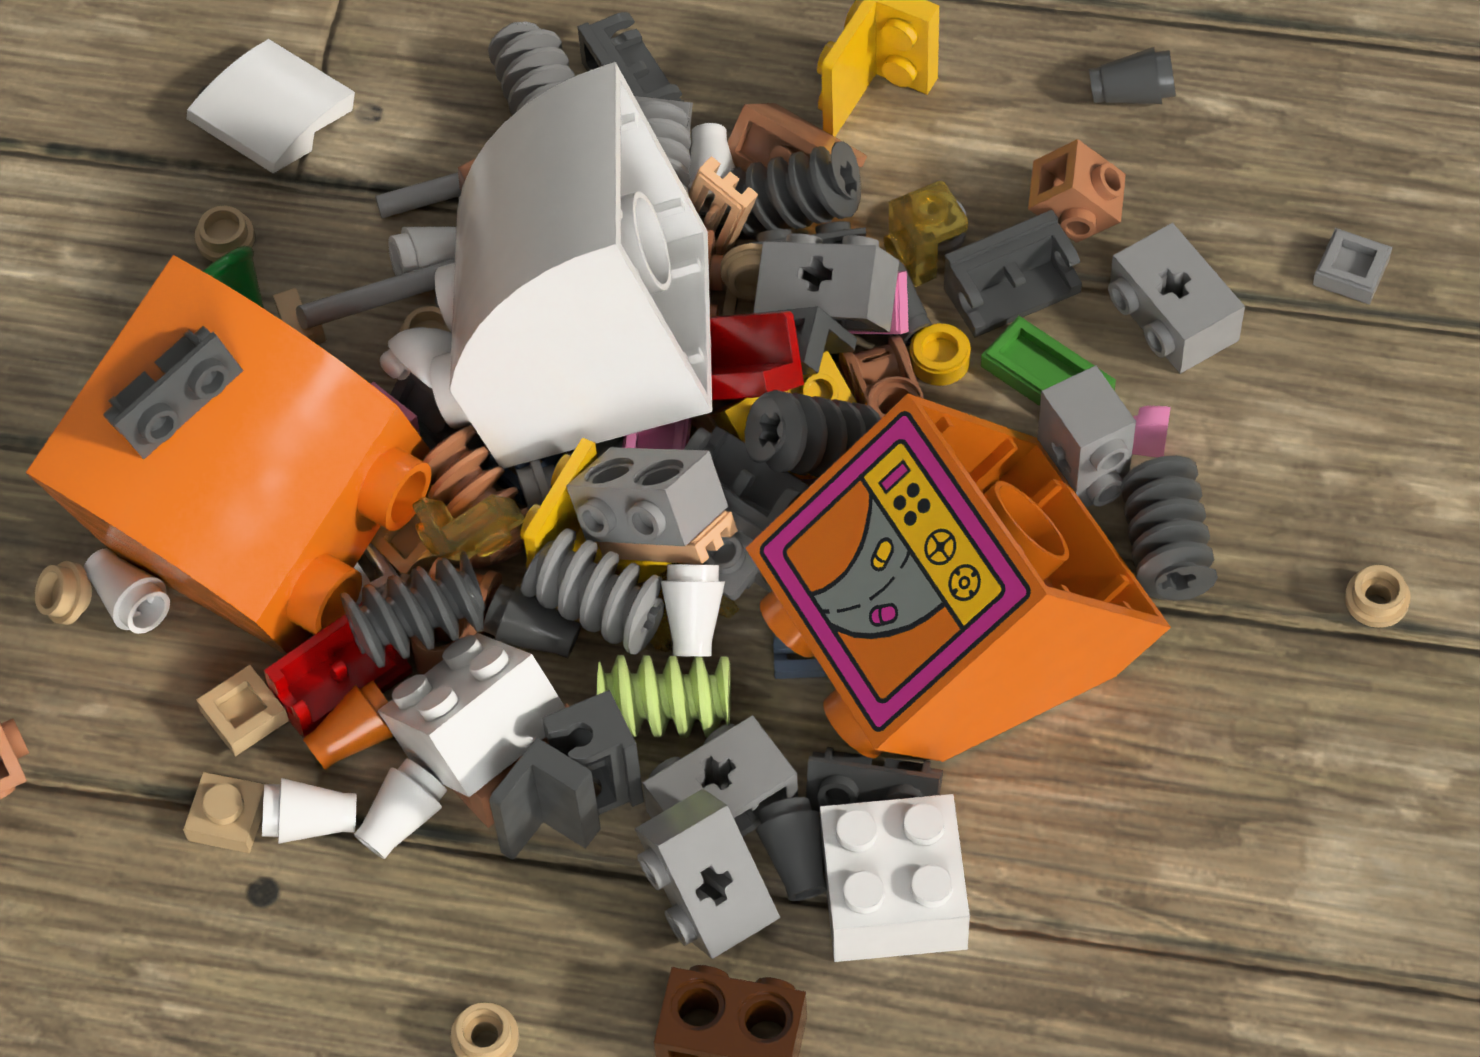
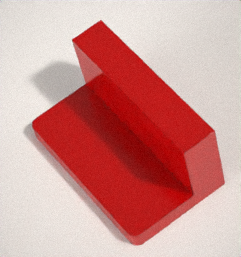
(754, 354)

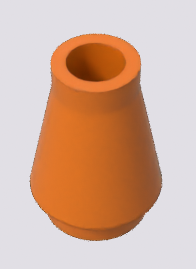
(350, 726)

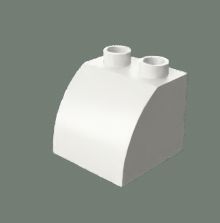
(574, 280)

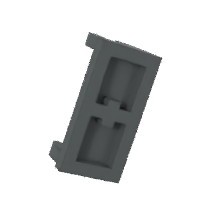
(628, 52)
(1012, 273)
(751, 489)
(601, 741)

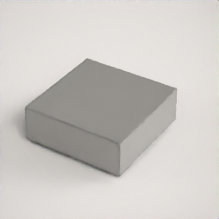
(1352, 266)

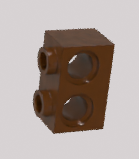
(737, 1009)

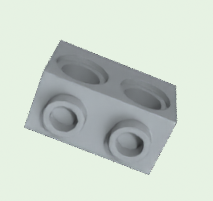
(647, 496)

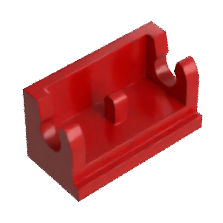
(324, 670)

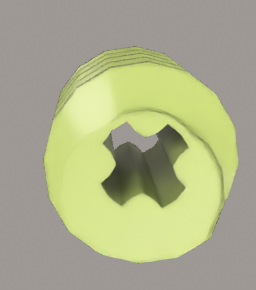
(669, 694)

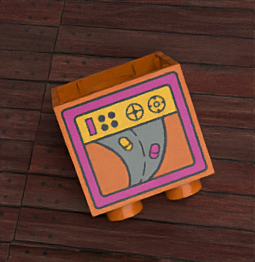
(948, 585)

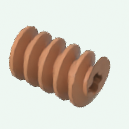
(463, 484)

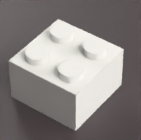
(471, 712)
(894, 878)

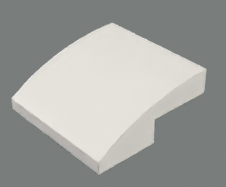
(270, 105)

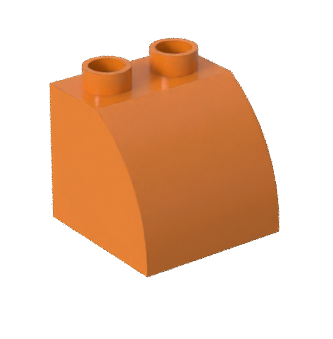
(263, 488)

